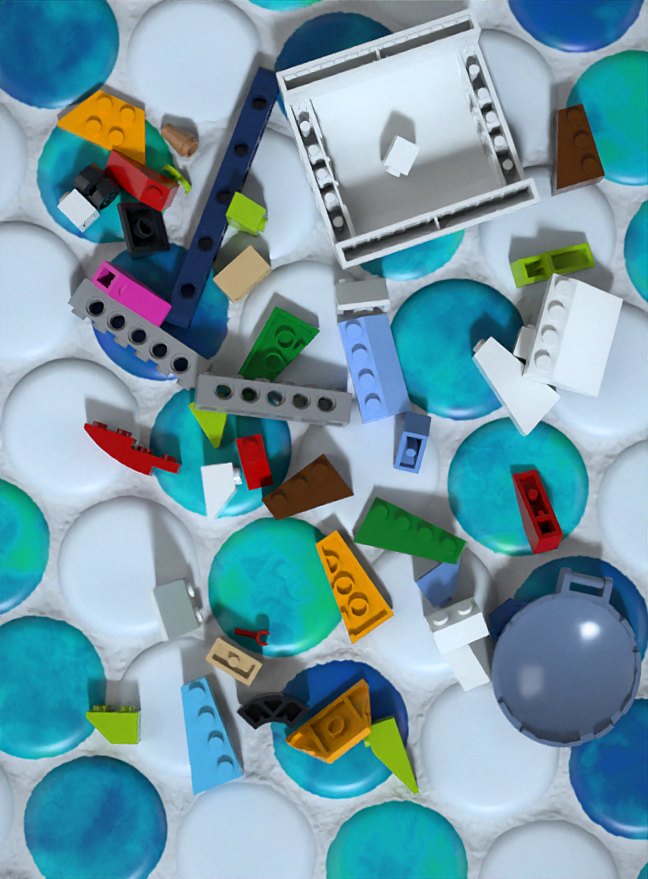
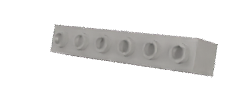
(89, 294)
(208, 400)

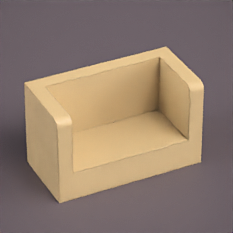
(242, 275)
(233, 661)

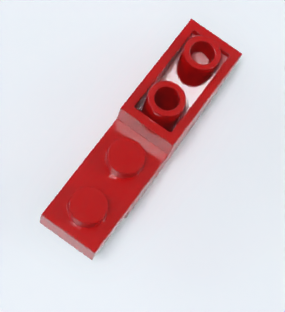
(121, 448)

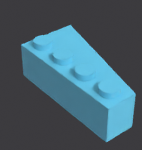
(208, 739)

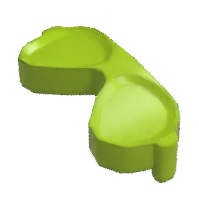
(178, 177)

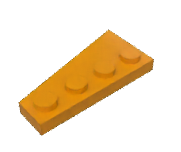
(354, 592)

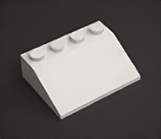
(572, 336)

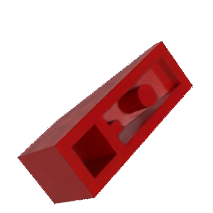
(141, 181)
(536, 512)

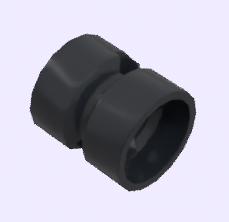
(100, 190)

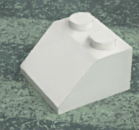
(361, 296)
(219, 486)
(456, 625)

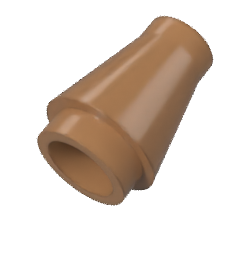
(182, 141)

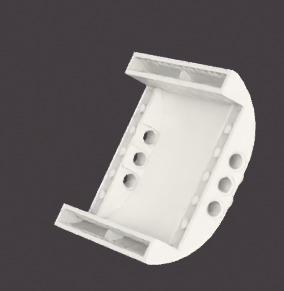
(416, 86)

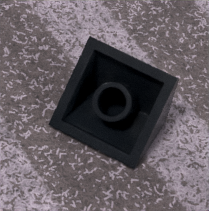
(143, 230)

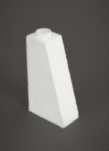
(521, 397)

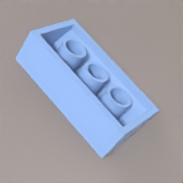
(374, 368)

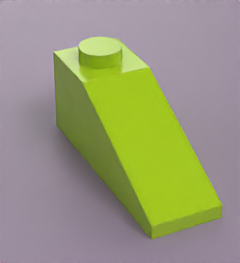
(390, 750)

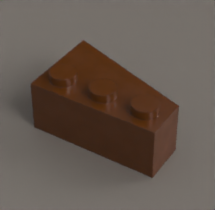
(574, 152)
(308, 489)

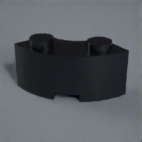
(273, 708)

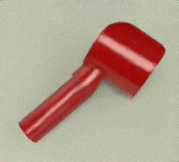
(252, 634)

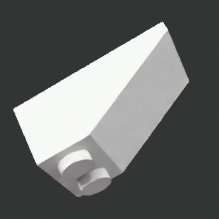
(175, 608)

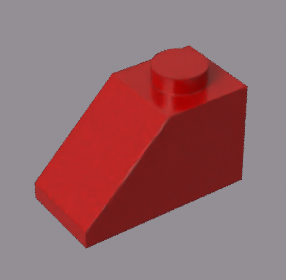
(254, 461)

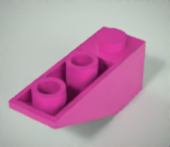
(131, 292)

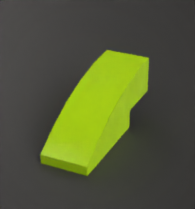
(558, 261)

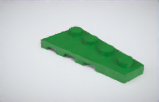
(276, 347)
(405, 533)

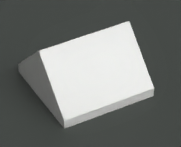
(472, 662)

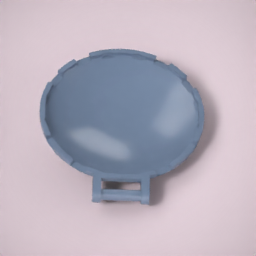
(567, 665)

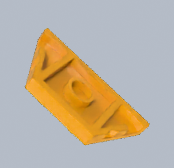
(109, 125)
(336, 726)

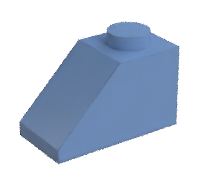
(412, 442)
(439, 583)

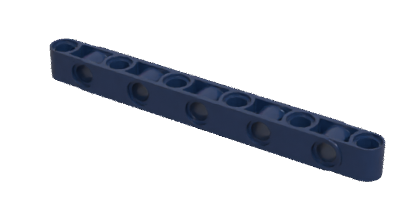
(229, 179)

